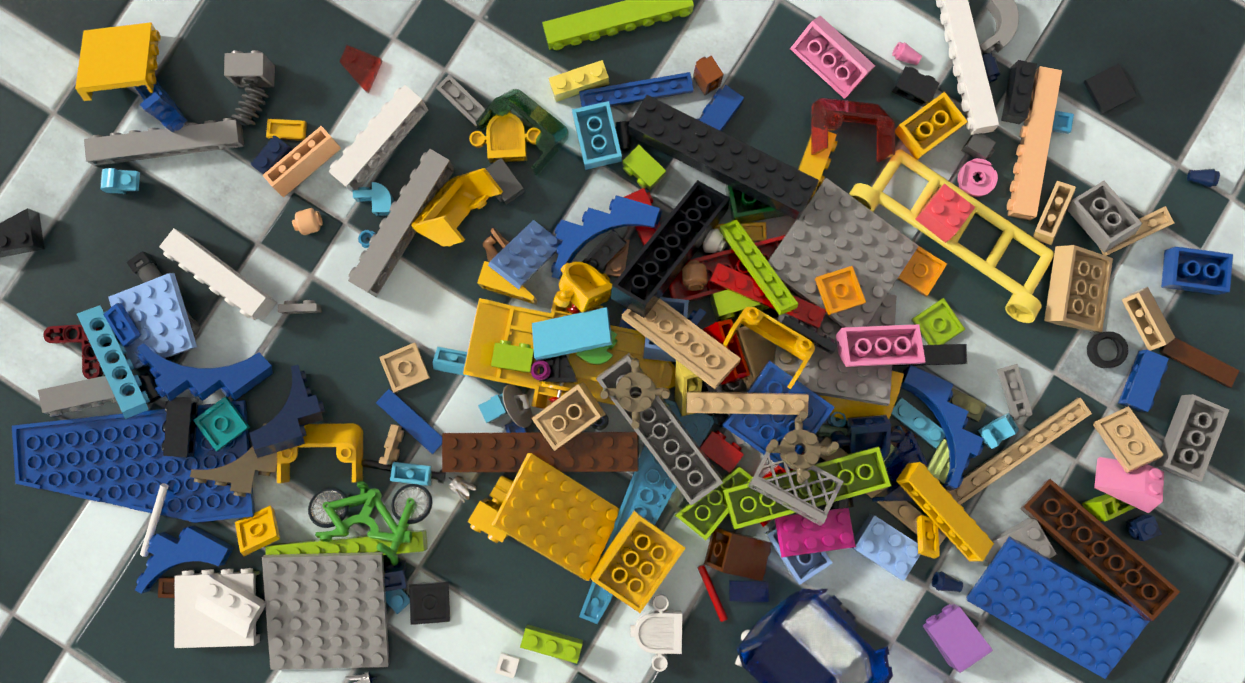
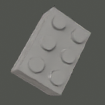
(1104, 216)

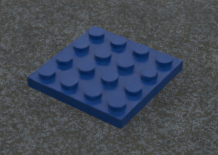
(762, 428)

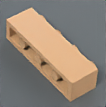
(301, 161)

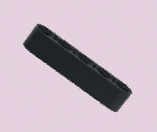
(943, 355)

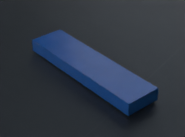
(410, 421)

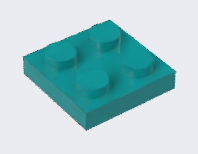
(221, 423)

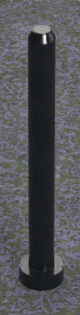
(440, 476)

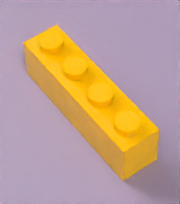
(815, 164)

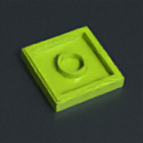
(938, 323)

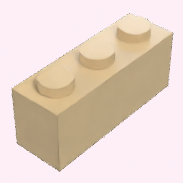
(1054, 212)
(1148, 319)

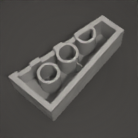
(76, 396)

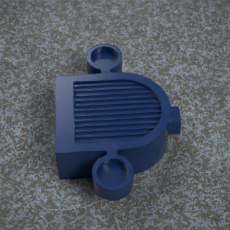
(868, 433)

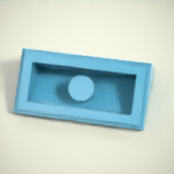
(449, 360)
(411, 473)

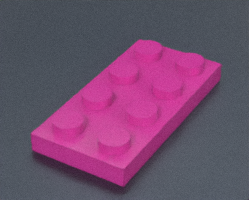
(802, 536)

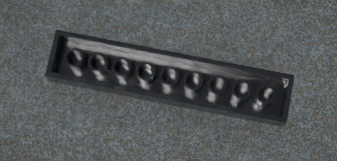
(722, 157)

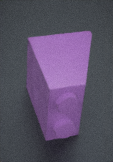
(956, 638)

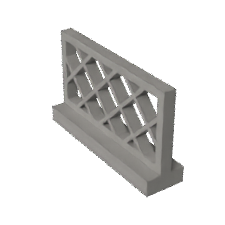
(792, 501)

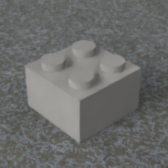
(249, 68)

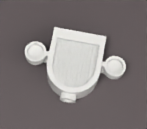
(659, 632)

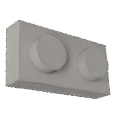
(291, 307)

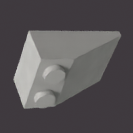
(1026, 532)

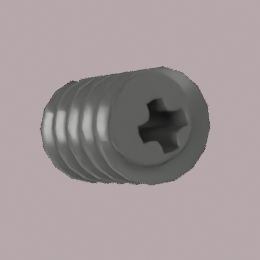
(251, 105)

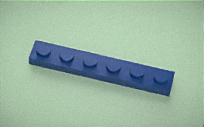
(637, 90)

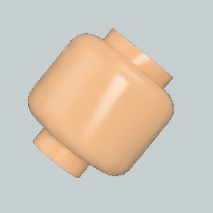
(307, 221)

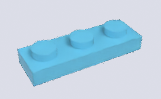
(918, 423)

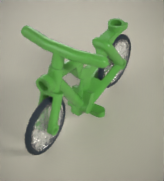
(409, 506)

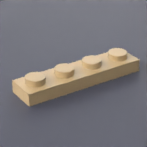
(1150, 224)

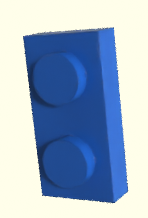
(122, 324)

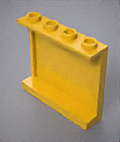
(117, 58)

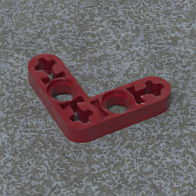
(81, 338)

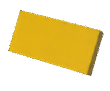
(286, 129)

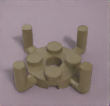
(631, 403)
(807, 441)

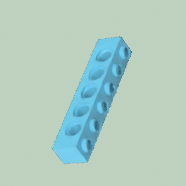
(129, 405)

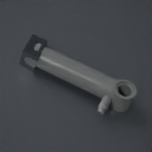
(145, 267)

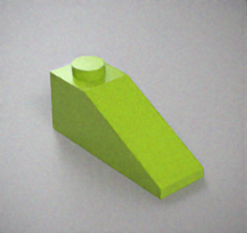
(1106, 507)

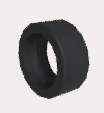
(1122, 349)

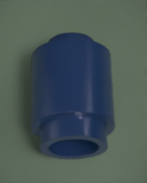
(991, 67)

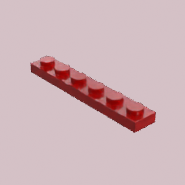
(747, 287)

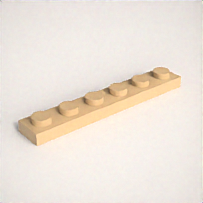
(746, 403)

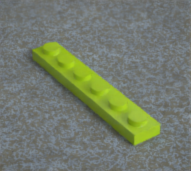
(758, 267)

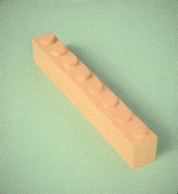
(1034, 145)

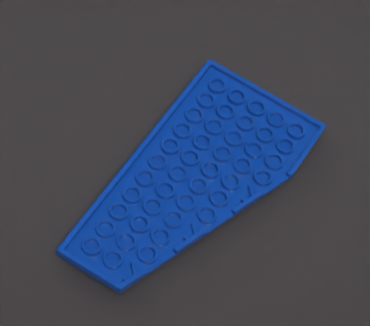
(125, 464)

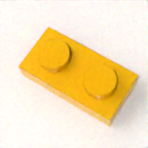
(927, 537)

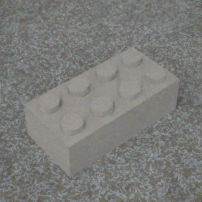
(1192, 437)

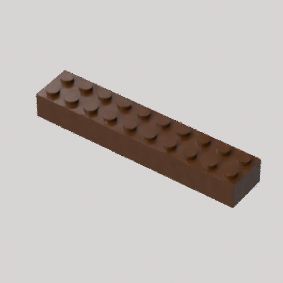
(508, 451)

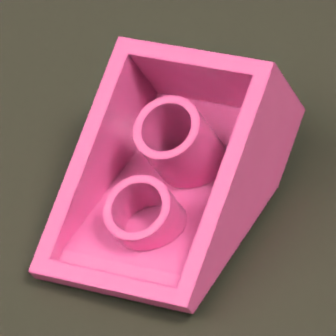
(1138, 488)

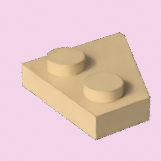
(392, 452)

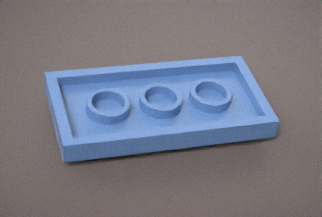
(525, 254)

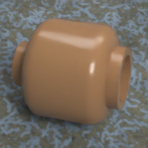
(694, 275)

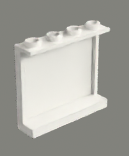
(195, 627)

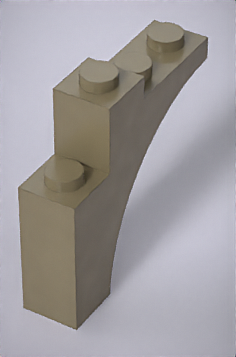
(239, 472)

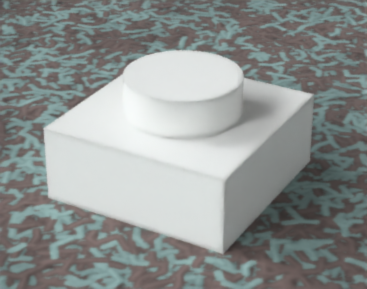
(507, 665)

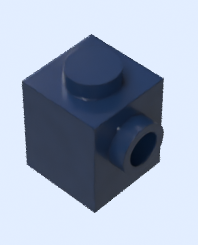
(1143, 527)

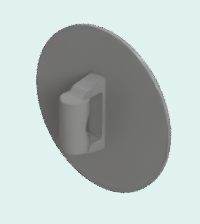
(517, 405)

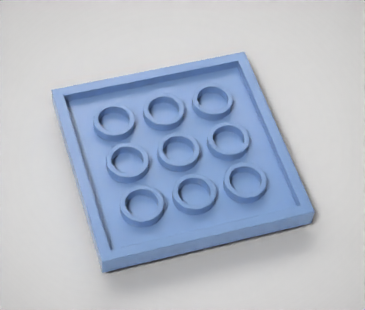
(159, 317)

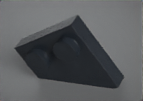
(560, 370)

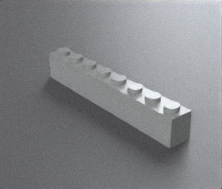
(163, 142)

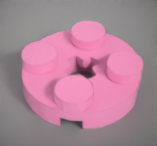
(985, 171)

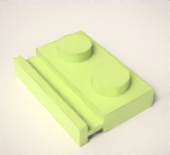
(940, 462)

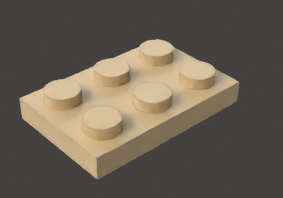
(1127, 439)

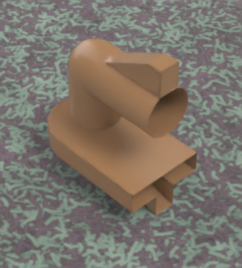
(488, 244)

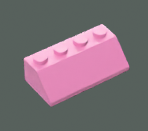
(832, 56)
(880, 345)

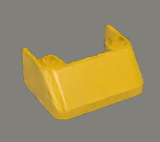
(453, 204)
(776, 333)
(346, 439)

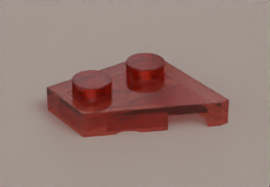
(361, 66)

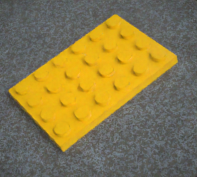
(556, 517)

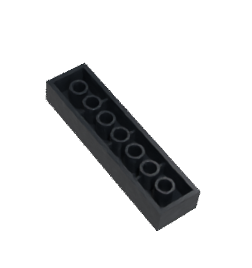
(669, 249)

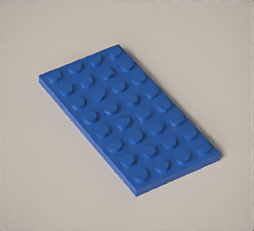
(1057, 607)

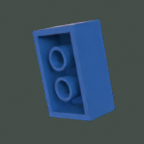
(1197, 270)

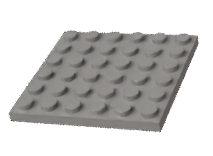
(840, 234)
(828, 374)
(326, 610)

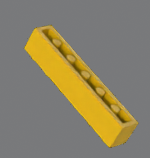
(945, 511)

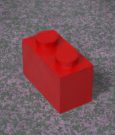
(721, 451)

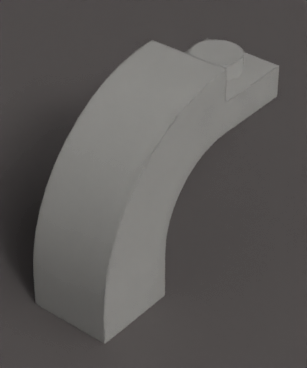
(1007, 19)

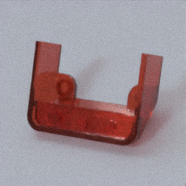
(830, 113)

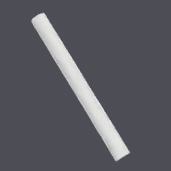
(154, 518)

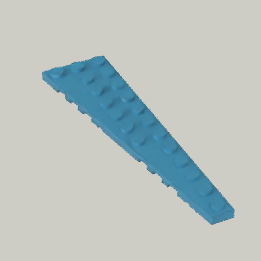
(648, 496)

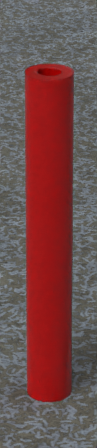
(712, 592)

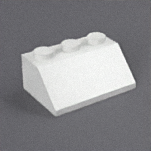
(229, 604)

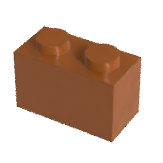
(707, 74)

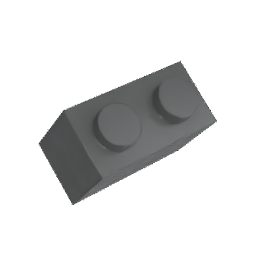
(506, 181)

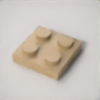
(404, 367)

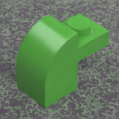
(598, 355)

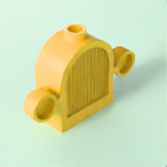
(505, 138)
(582, 286)

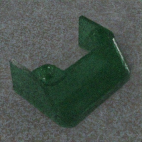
(552, 133)

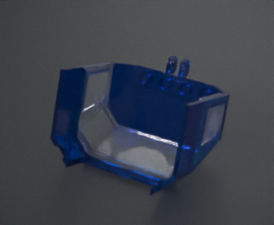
(810, 644)

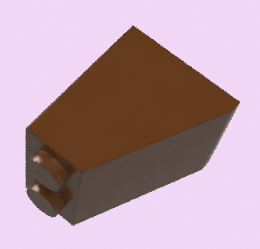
(737, 554)

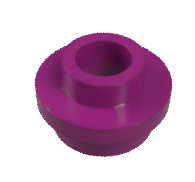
(534, 370)

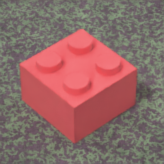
(945, 213)

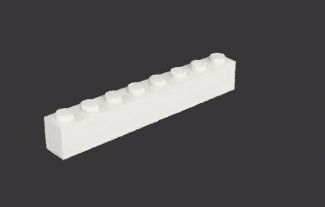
(968, 66)

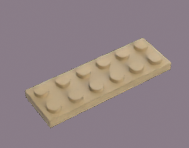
(685, 342)

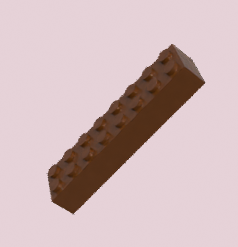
(1100, 550)

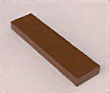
(1200, 362)

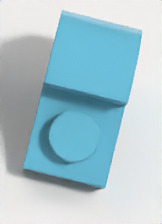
(119, 181)
(380, 198)
(493, 408)
(998, 430)

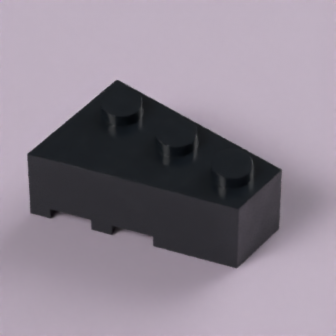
(21, 234)

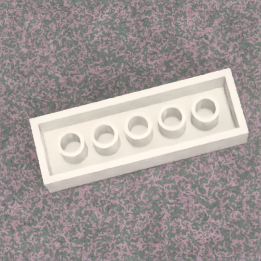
(379, 139)
(218, 275)

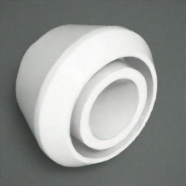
(714, 242)

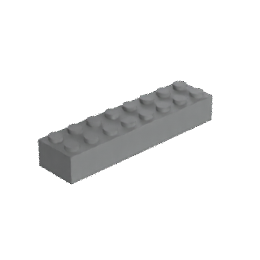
(396, 229)
(667, 439)

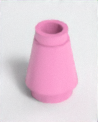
(905, 53)

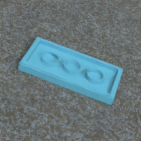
(571, 333)

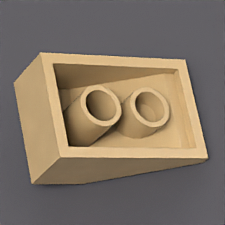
(568, 416)

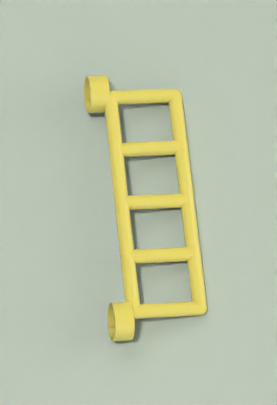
(1022, 304)

